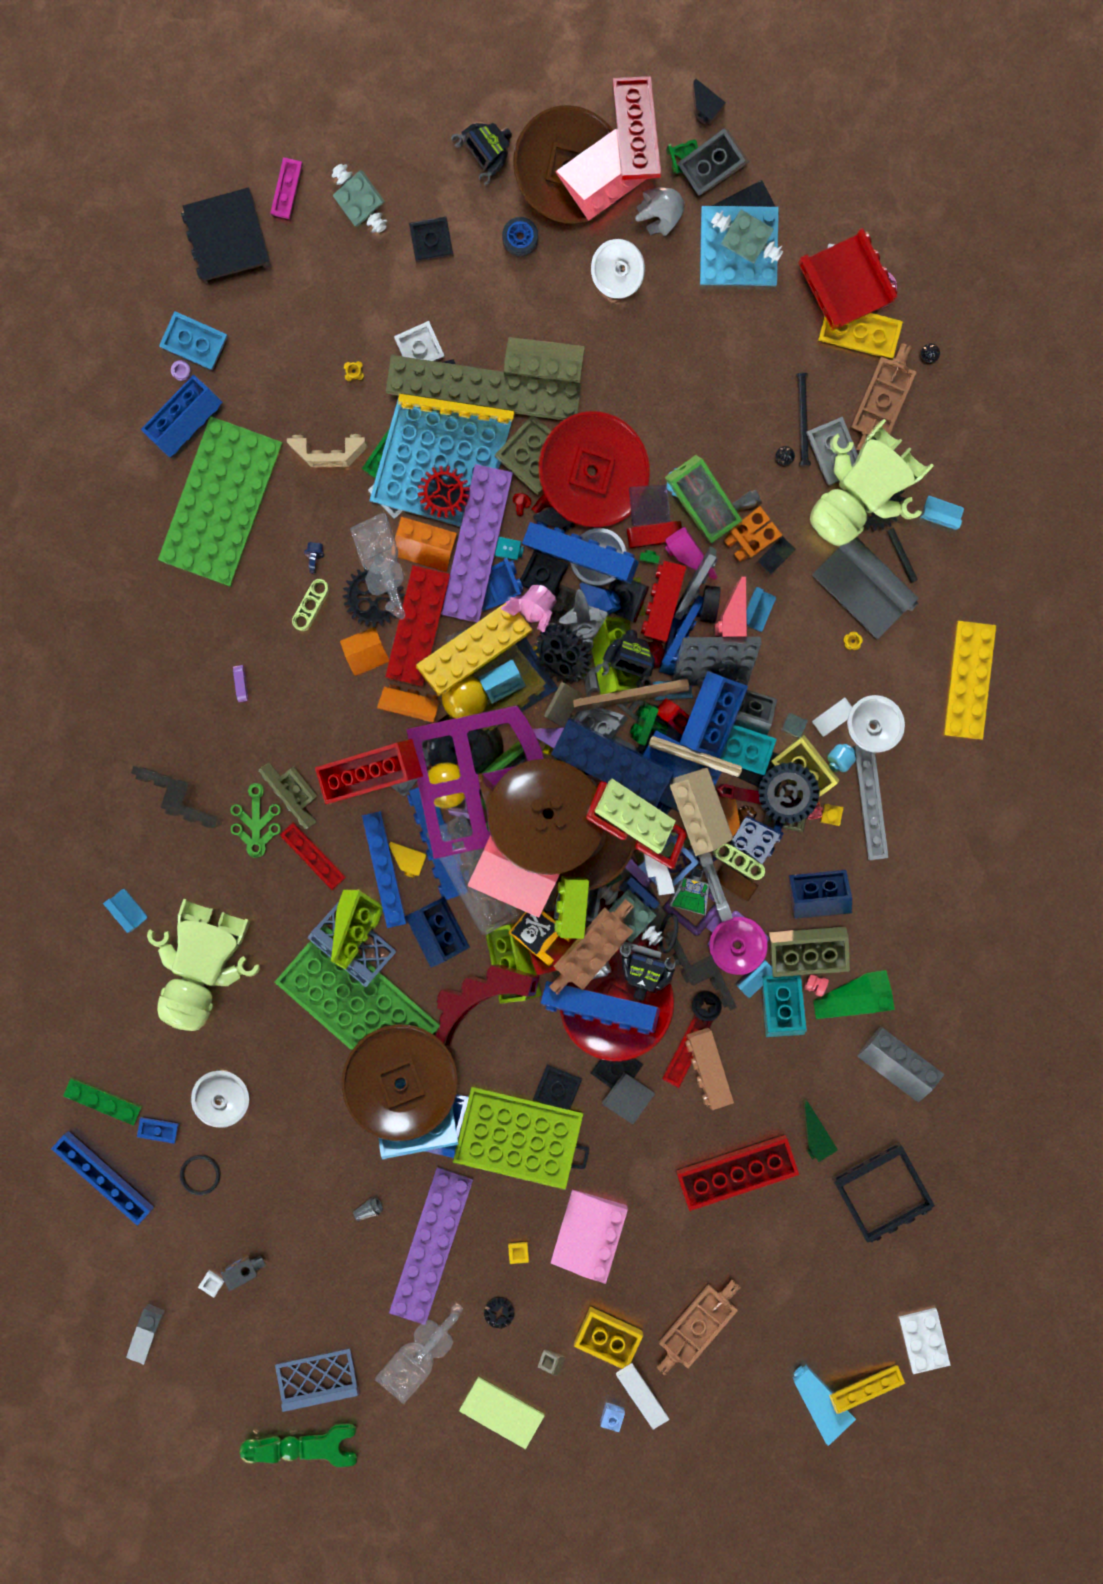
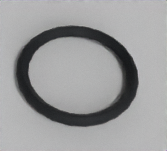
(675, 934)
(197, 1192)

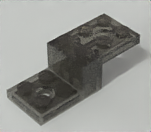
(177, 797)
(700, 970)

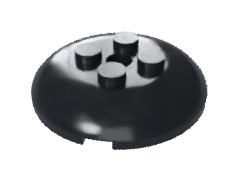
(485, 748)

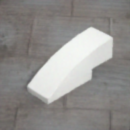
(661, 874)

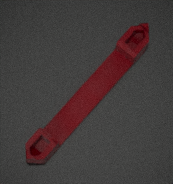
(746, 795)

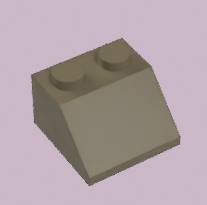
(562, 705)

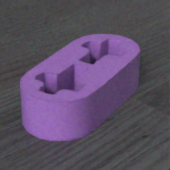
(240, 683)
(638, 873)

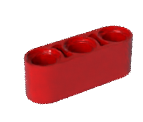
(651, 534)

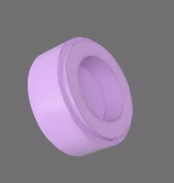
(180, 370)

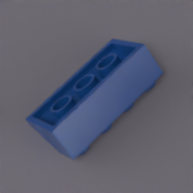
(181, 416)
(713, 714)

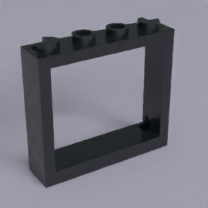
(905, 1217)

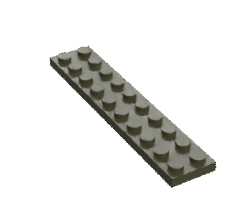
(483, 388)

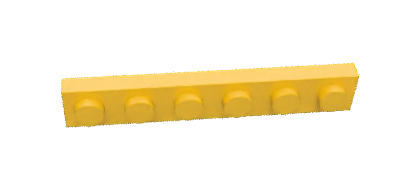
(447, 407)

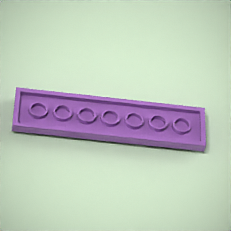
(477, 543)
(431, 1245)

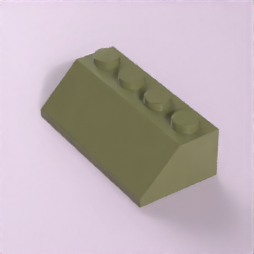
(544, 360)
(809, 951)

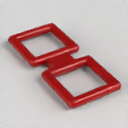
(670, 863)

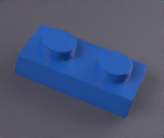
(157, 1130)

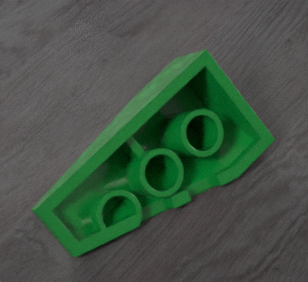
(861, 996)

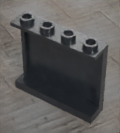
(225, 234)

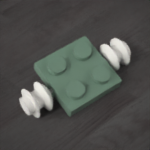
(359, 198)
(747, 236)
(637, 918)

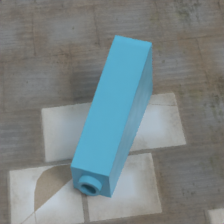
(817, 1399)

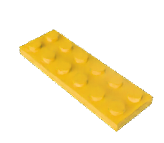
(473, 649)
(969, 680)

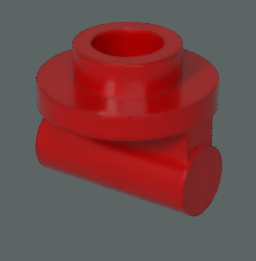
(521, 501)

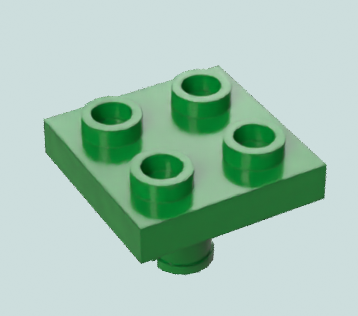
(646, 723)

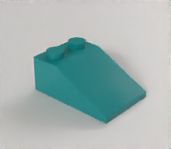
(783, 1006)

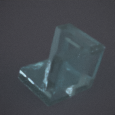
(794, 725)

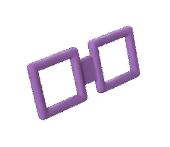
(710, 920)

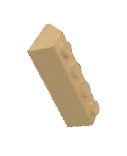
(701, 811)

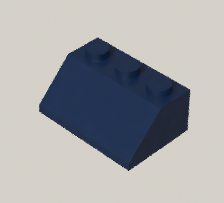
(820, 894)
(437, 932)

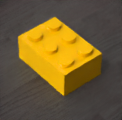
(608, 1338)

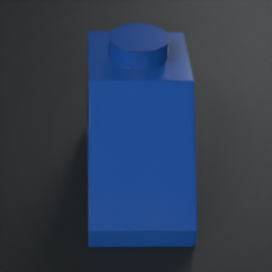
(601, 598)

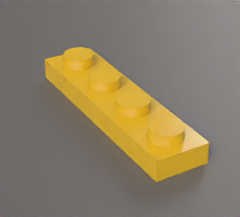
(866, 1389)

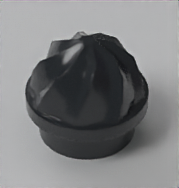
(930, 353)
(785, 455)

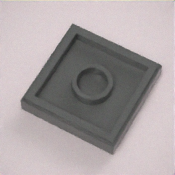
(628, 1098)

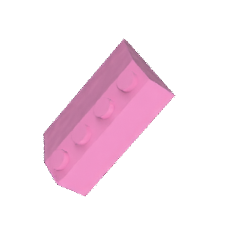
(589, 1235)

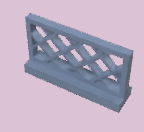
(355, 968)
(319, 1397)

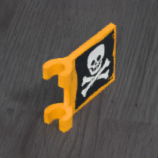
(536, 934)

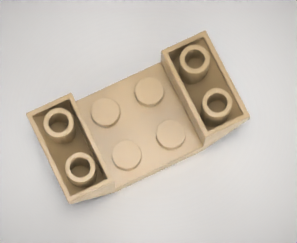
(353, 449)

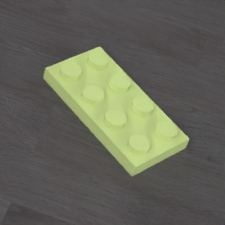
(635, 816)

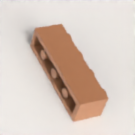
(710, 1069)

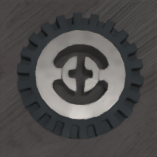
(805, 781)

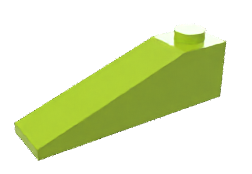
(354, 920)

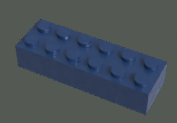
(611, 760)

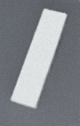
(642, 1396)

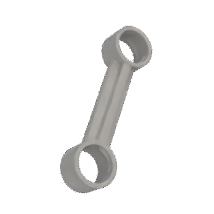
(715, 887)

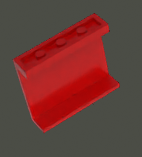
(848, 280)

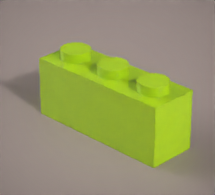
(572, 907)

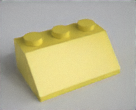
(806, 755)

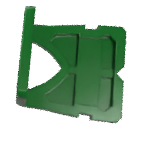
(681, 151)

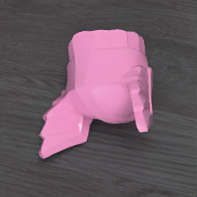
(534, 605)

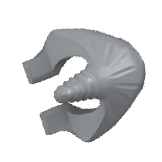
(661, 203)
(584, 619)

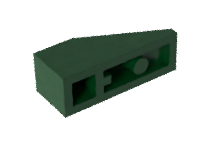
(816, 1136)

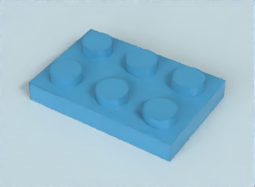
(193, 340)

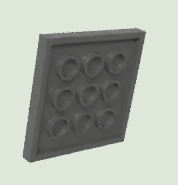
(720, 655)

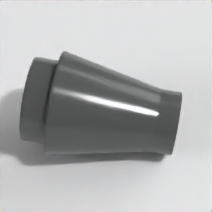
(747, 501)
(369, 1209)

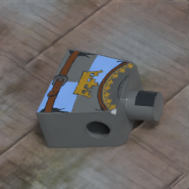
(235, 1277)

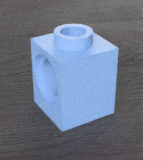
(612, 1417)

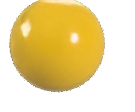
(465, 698)
(441, 773)

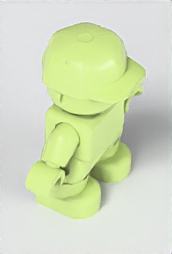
(866, 487)
(199, 961)

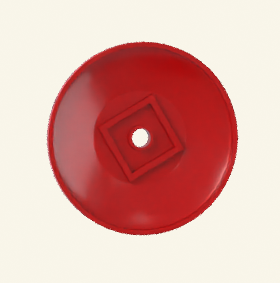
(611, 449)
(612, 1042)

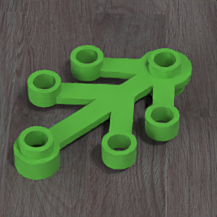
(256, 823)

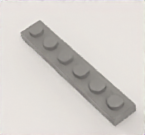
(871, 804)

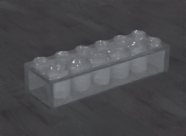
(485, 910)

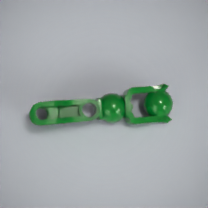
(307, 1447)

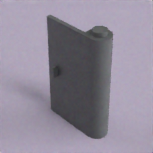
(865, 586)

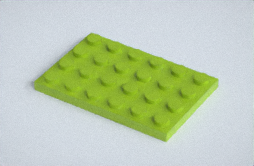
(518, 1138)

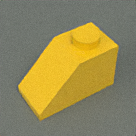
(408, 859)

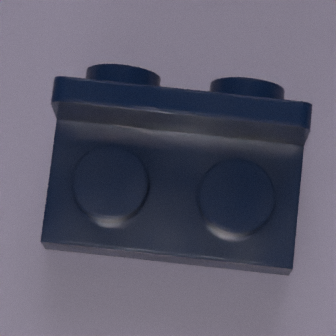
(643, 893)

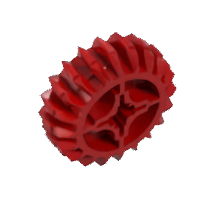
(452, 487)

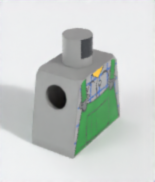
(691, 893)

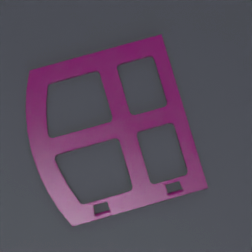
(468, 780)

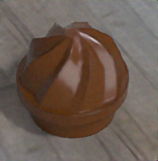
(746, 811)

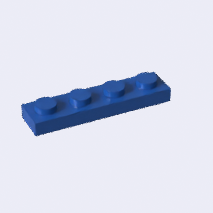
(688, 624)

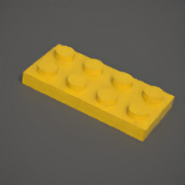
(868, 334)

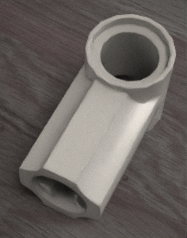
(591, 682)

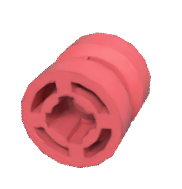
(816, 984)

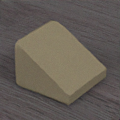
(551, 1362)

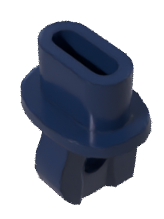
(314, 552)

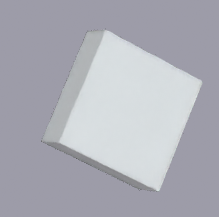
(211, 1283)

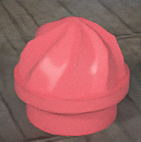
(817, 813)

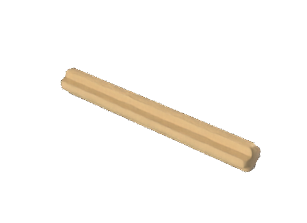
(695, 756)

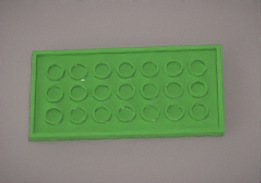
(220, 501)
(343, 1002)

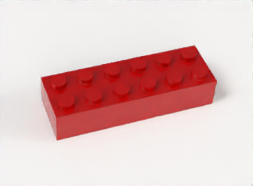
(419, 628)
(369, 771)
(737, 1172)

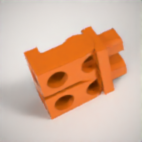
(746, 536)

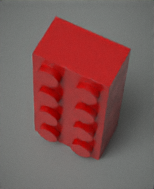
(664, 601)

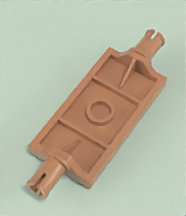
(884, 395)
(590, 954)
(698, 1326)

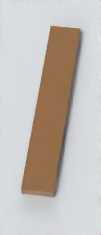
(631, 695)

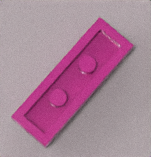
(286, 188)

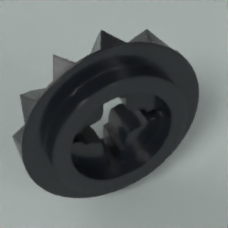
(710, 999)
(495, 1305)

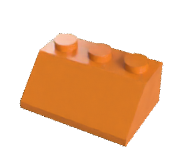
(425, 544)
(409, 703)

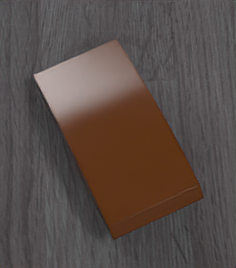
(736, 882)

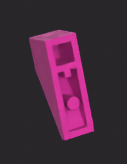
(686, 550)

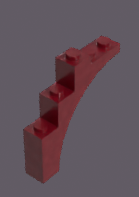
(476, 990)

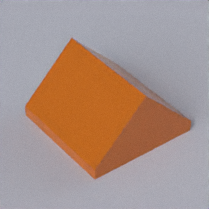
(364, 651)

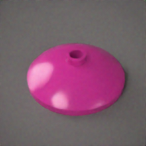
(752, 948)

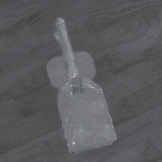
(379, 556)
(409, 1370)

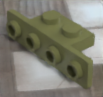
(292, 791)

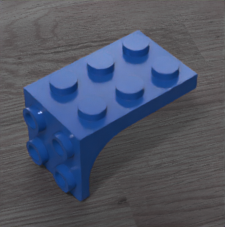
(502, 585)

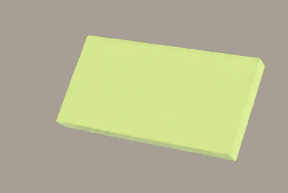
(501, 1412)

